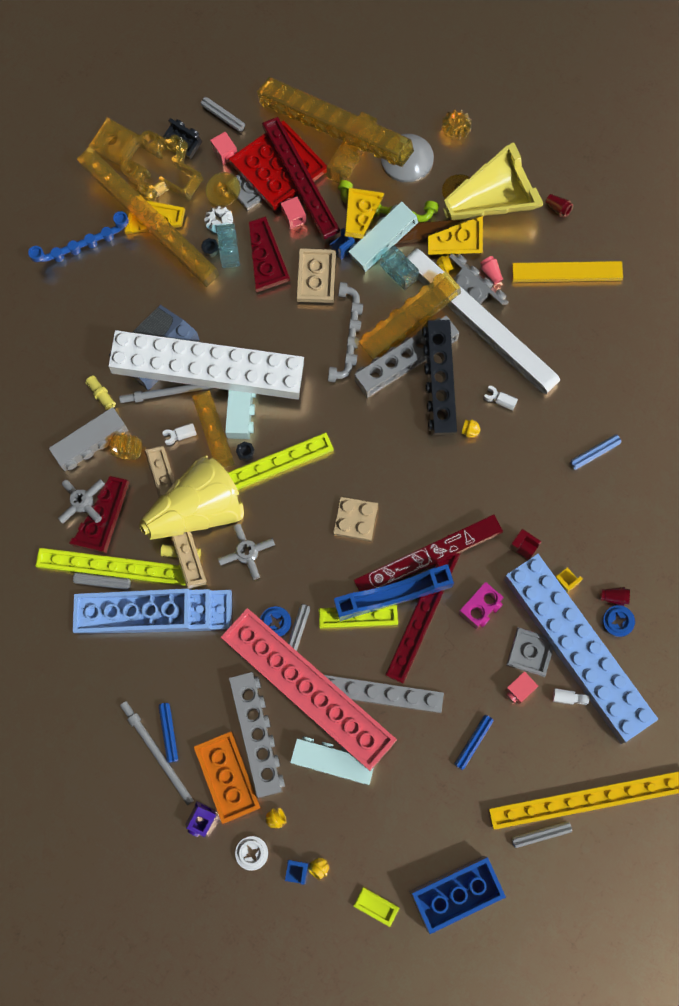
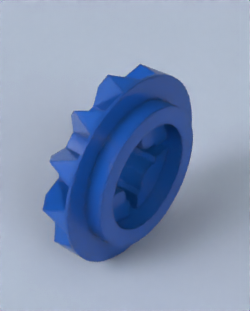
(277, 612)
(622, 613)

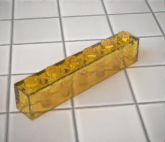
(410, 316)

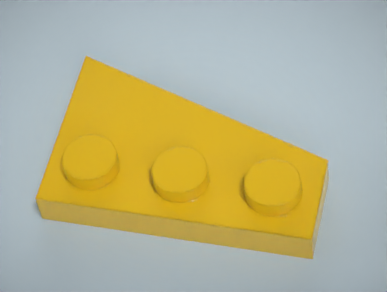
(171, 213)
(458, 239)

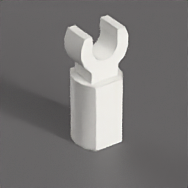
(501, 398)
(180, 433)
(569, 697)

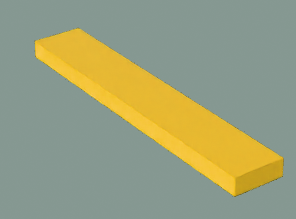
(567, 271)

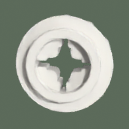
(211, 222)
(242, 850)

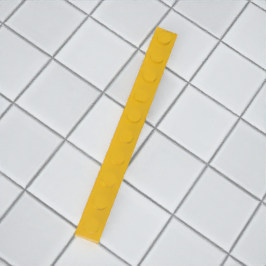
(584, 800)

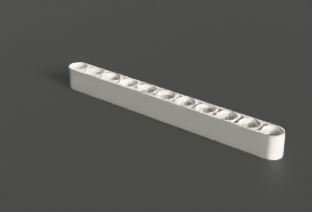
(490, 329)

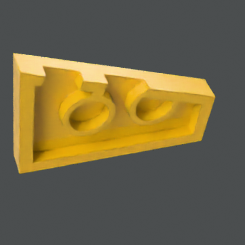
(360, 211)

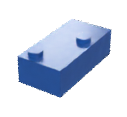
(457, 894)

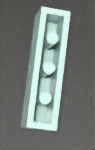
(383, 236)
(239, 415)
(329, 760)

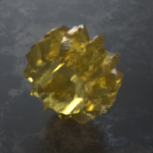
(456, 124)
(126, 446)

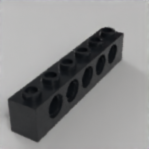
(442, 330)

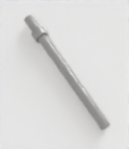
(139, 396)
(134, 720)

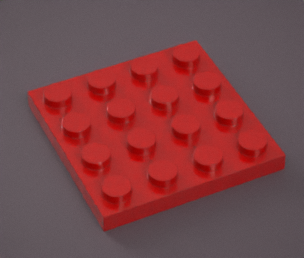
(265, 172)

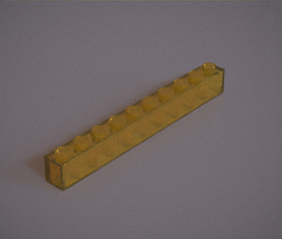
(336, 122)
(148, 216)

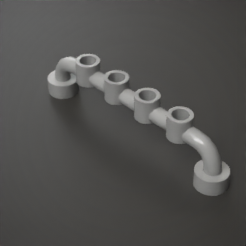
(353, 341)

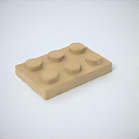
(316, 275)

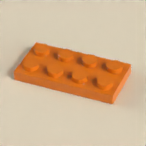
(227, 777)

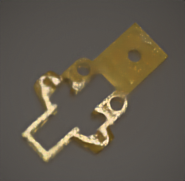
(126, 146)

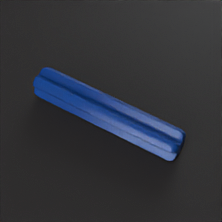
(168, 732)
(474, 742)

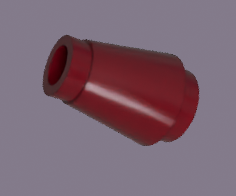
(559, 205)
(616, 596)

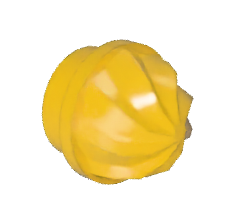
(445, 263)
(471, 428)
(275, 818)
(318, 868)

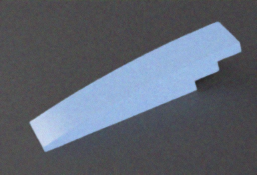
(152, 611)

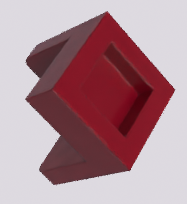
(525, 544)

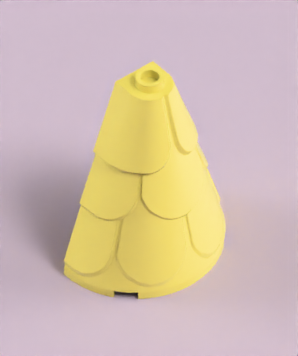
(494, 189)
(194, 502)

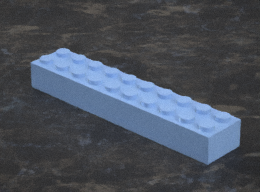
(580, 649)

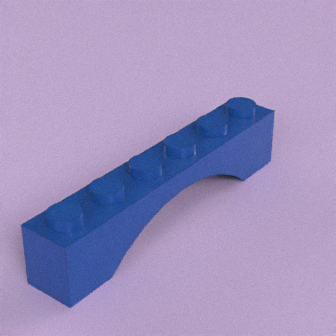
(389, 595)

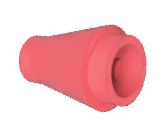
(491, 269)

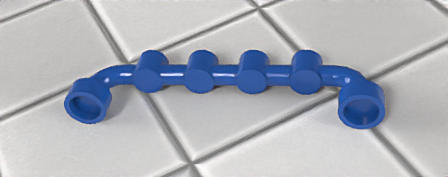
(120, 219)

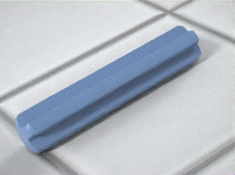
(595, 452)

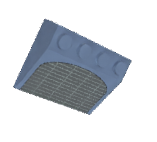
(164, 324)

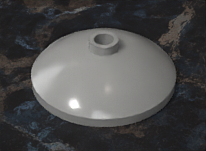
(416, 166)

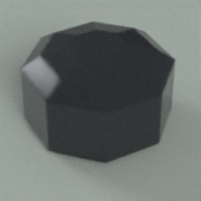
(210, 247)
(245, 451)

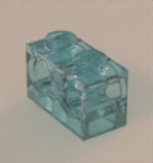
(228, 245)
(399, 267)

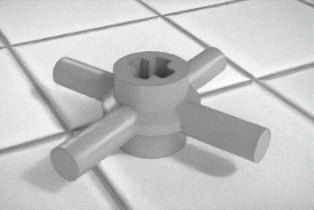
(81, 501)
(253, 551)

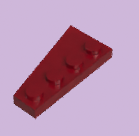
(267, 260)
(109, 503)

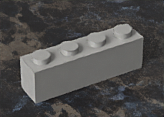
(88, 439)

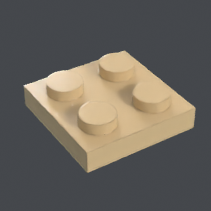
(355, 519)

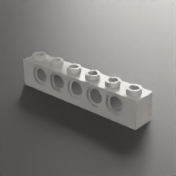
(370, 385)
(239, 685)

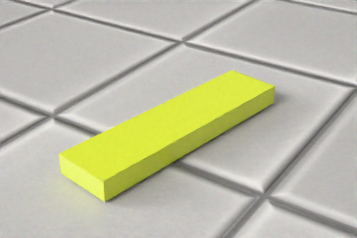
(383, 617)

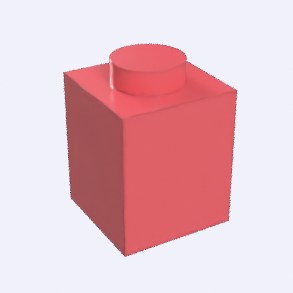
(223, 147)
(293, 212)
(521, 688)

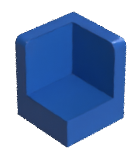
(342, 245)
(296, 871)

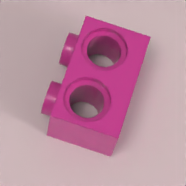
(477, 603)

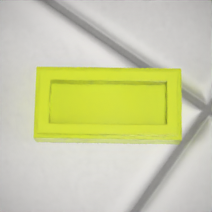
(376, 906)

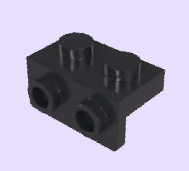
(190, 136)

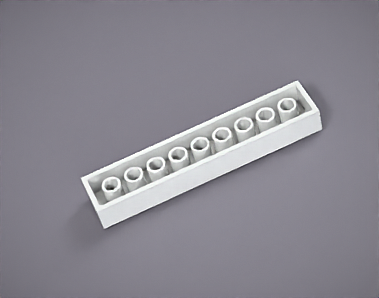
(206, 364)

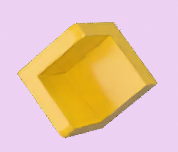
(568, 579)

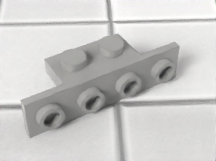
(474, 284)

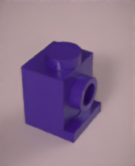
(200, 828)

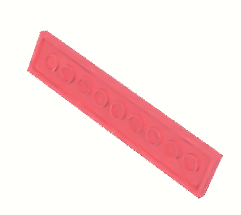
(309, 689)

